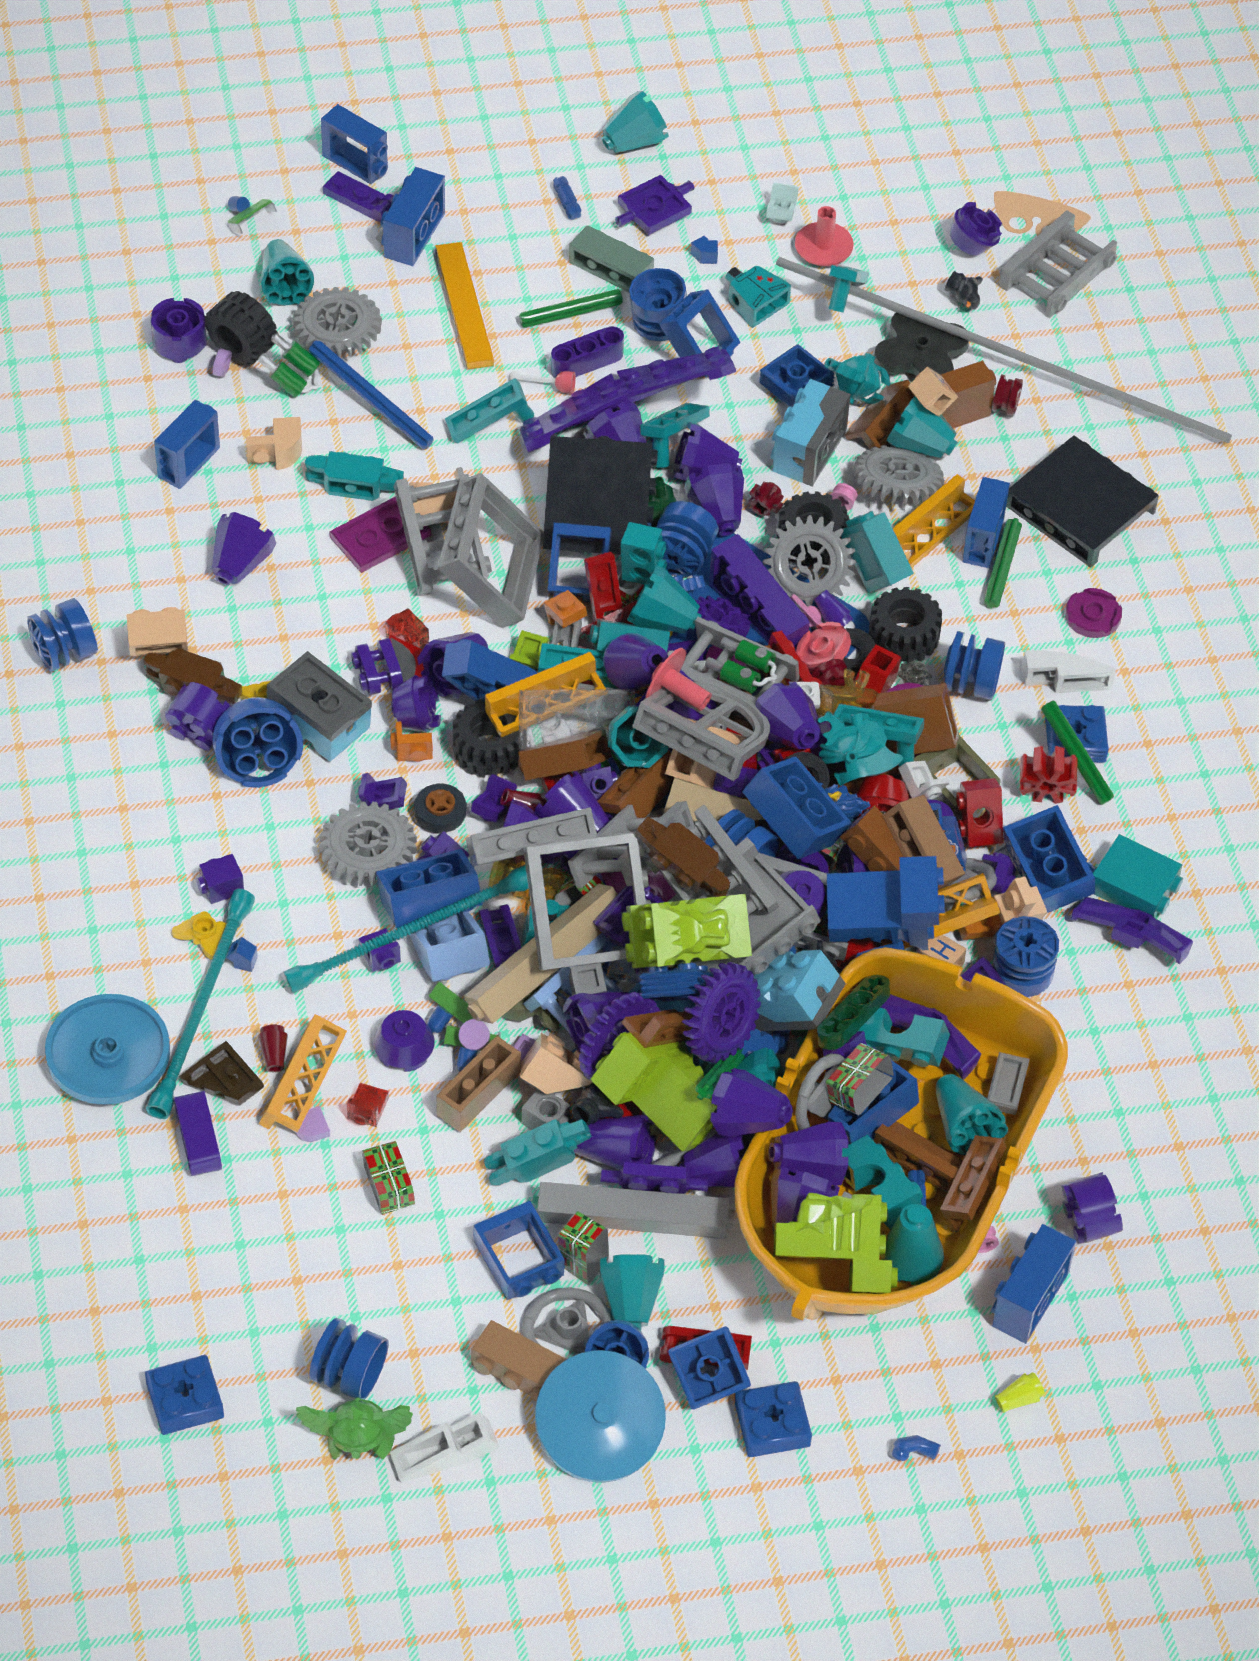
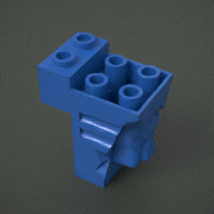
(887, 903)

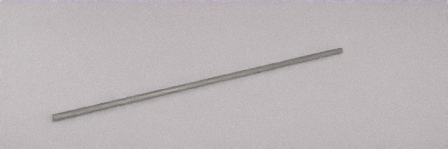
(1010, 352)

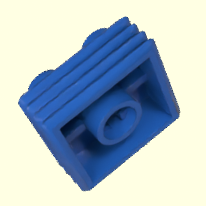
(793, 371)
(1089, 726)
(673, 983)
(690, 1357)
(180, 1412)
(760, 1432)

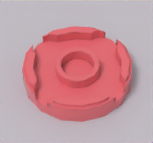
(823, 644)

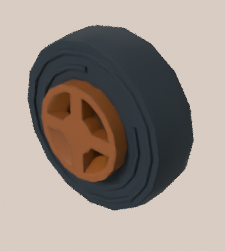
(436, 798)

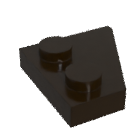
(223, 1076)

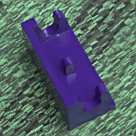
(610, 919)

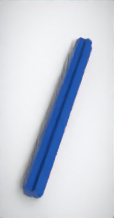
(371, 394)

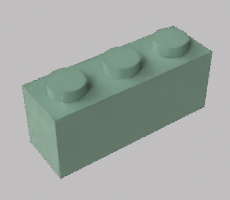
(608, 257)

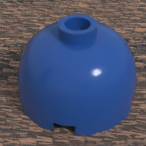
(621, 1338)

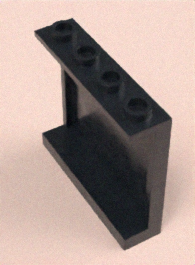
(598, 486)
(1080, 499)

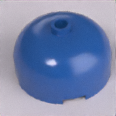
(274, 736)

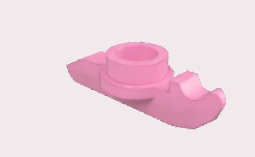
(812, 612)

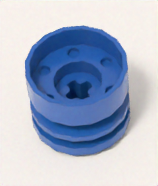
(653, 298)
(688, 537)
(58, 636)
(974, 665)
(739, 827)
(1026, 955)
(346, 1358)

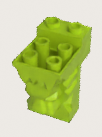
(687, 931)
(660, 1084)
(841, 1231)

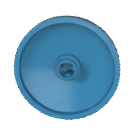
(107, 1049)
(600, 1416)

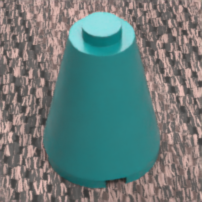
(914, 1245)

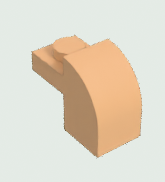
(282, 447)
(1020, 901)

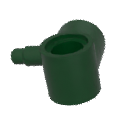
(663, 496)

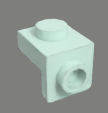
(782, 202)

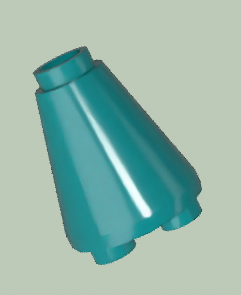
(285, 274)
(966, 1114)

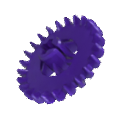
(719, 1012)
(608, 1027)

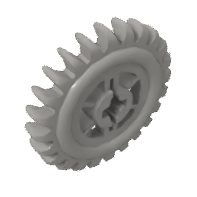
(337, 332)
(904, 476)
(801, 535)
(367, 841)

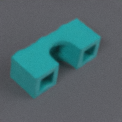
(921, 1043)
(871, 1166)

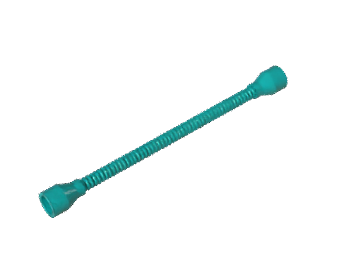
(303, 975)
(162, 1098)

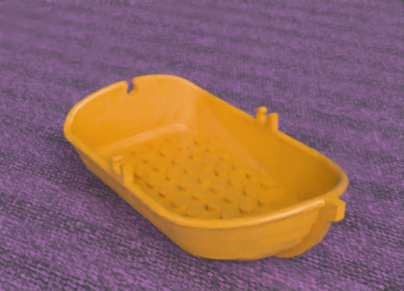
(993, 1022)

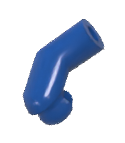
(917, 1444)

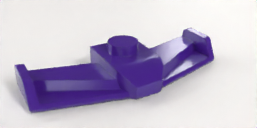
(1134, 927)
(958, 1052)

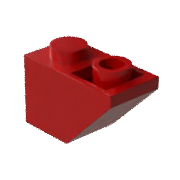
(882, 667)

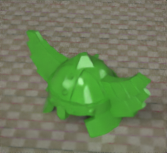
(357, 1426)

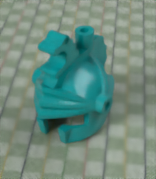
(859, 377)
(857, 745)

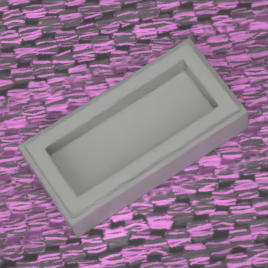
(1008, 1082)

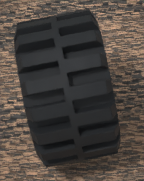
(241, 327)
(816, 506)
(909, 608)
(481, 755)

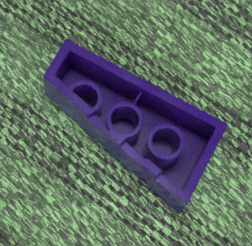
(747, 584)

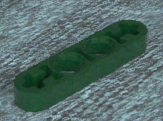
(857, 1007)

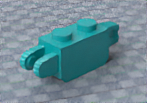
(352, 475)
(537, 1152)

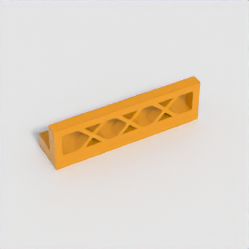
(928, 512)
(557, 677)
(965, 914)
(291, 1074)

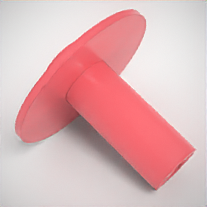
(824, 241)
(668, 676)

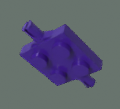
(655, 204)
(654, 1178)

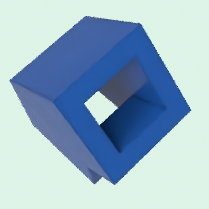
(705, 250)
(243, 954)

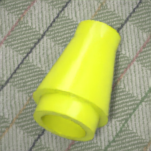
(1022, 1392)

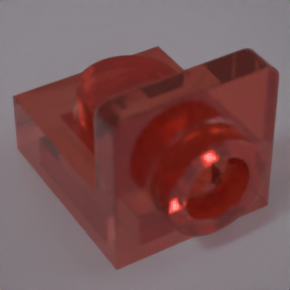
(408, 626)
(367, 1105)

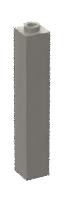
(637, 1209)

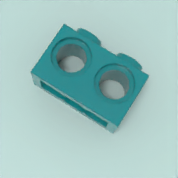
(641, 552)

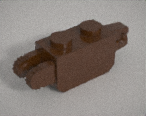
(185, 667)
(684, 856)

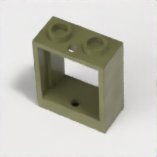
(968, 757)

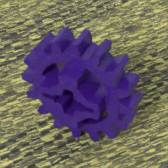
(724, 614)

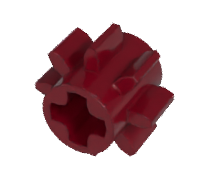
(766, 498)

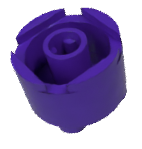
(178, 329)
(195, 714)
(1092, 1207)

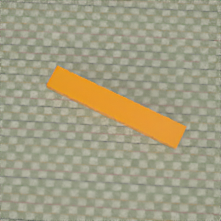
(464, 305)

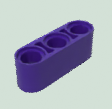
(588, 352)
(197, 1133)

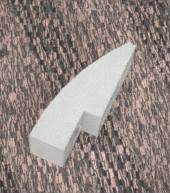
(1066, 671)
(445, 1447)

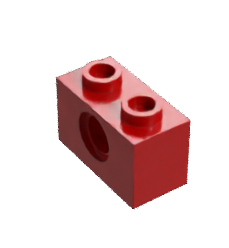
(988, 827)

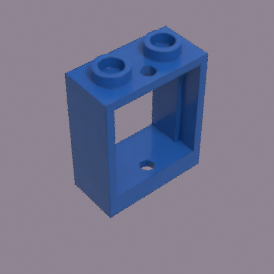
(342, 123)
(698, 302)
(187, 444)
(986, 522)
(579, 532)
(510, 1224)

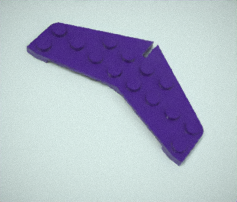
(631, 386)

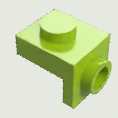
(528, 649)

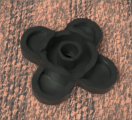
(918, 347)

